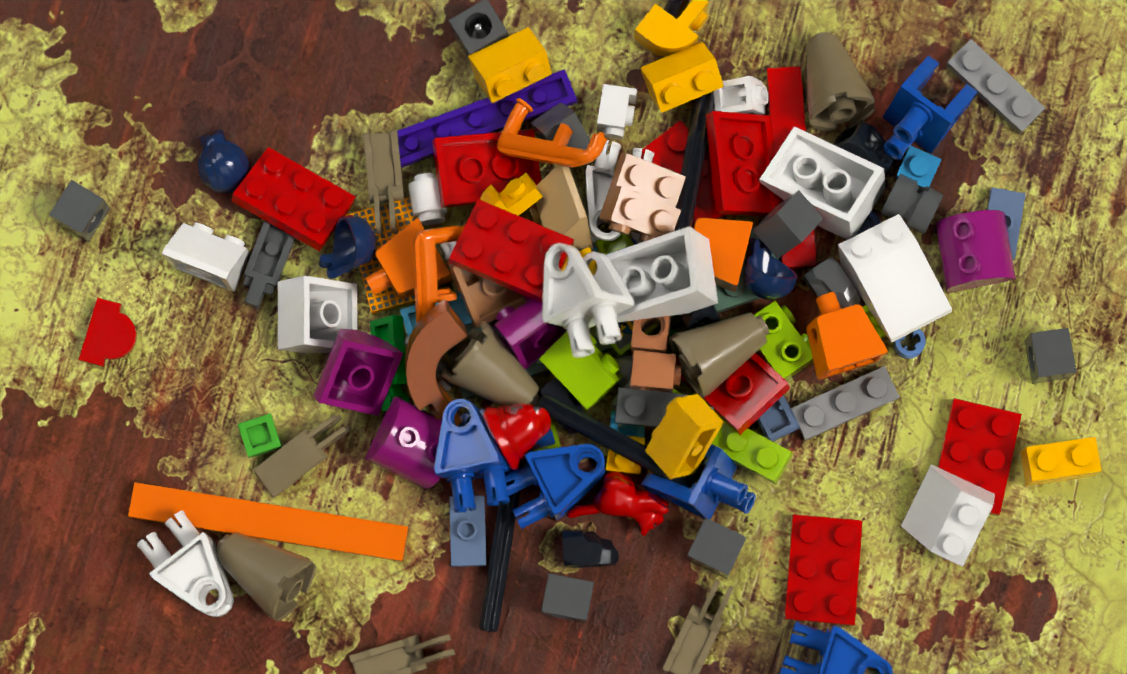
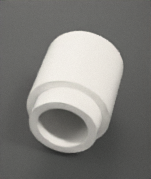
(426, 199)

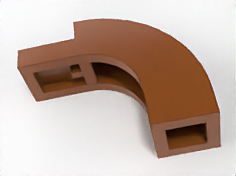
(428, 342)

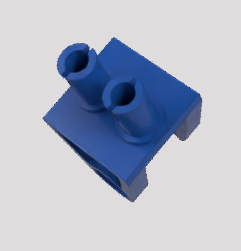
(917, 117)
(469, 455)
(558, 478)
(712, 488)
(837, 650)

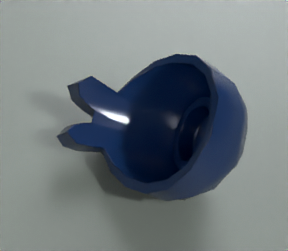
(221, 163)
(352, 246)
(765, 274)

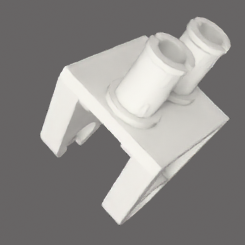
(597, 186)
(582, 300)
(191, 570)

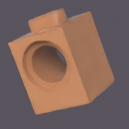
(656, 343)
(654, 371)

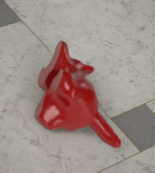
(620, 498)

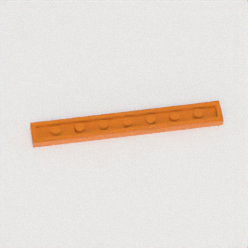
(270, 522)

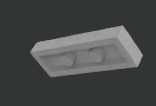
(995, 86)
(845, 403)

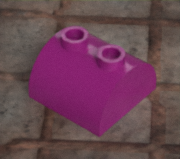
(975, 250)
(526, 331)
(358, 372)
(407, 444)

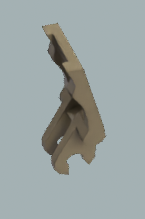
(383, 174)
(297, 457)
(696, 636)
(399, 657)

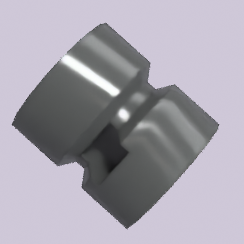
(912, 203)

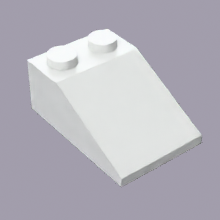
(829, 177)
(667, 275)
(893, 278)

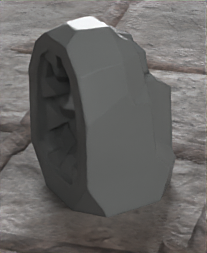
(829, 278)

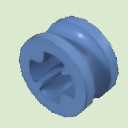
(902, 352)

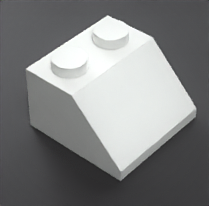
(207, 256)
(313, 313)
(948, 514)

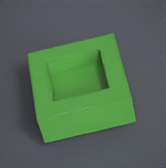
(260, 435)

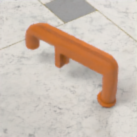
(543, 150)
(425, 268)

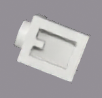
(742, 96)

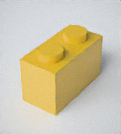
(510, 65)
(682, 77)
(683, 436)
(1060, 461)

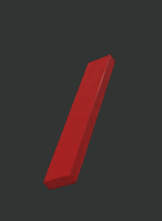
(786, 112)

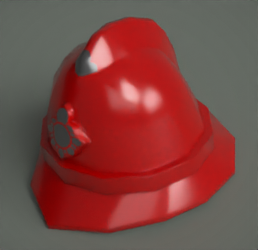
(517, 429)

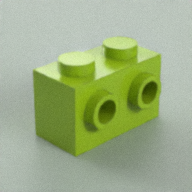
(785, 348)
(585, 377)

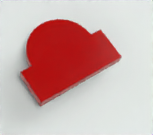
(108, 334)

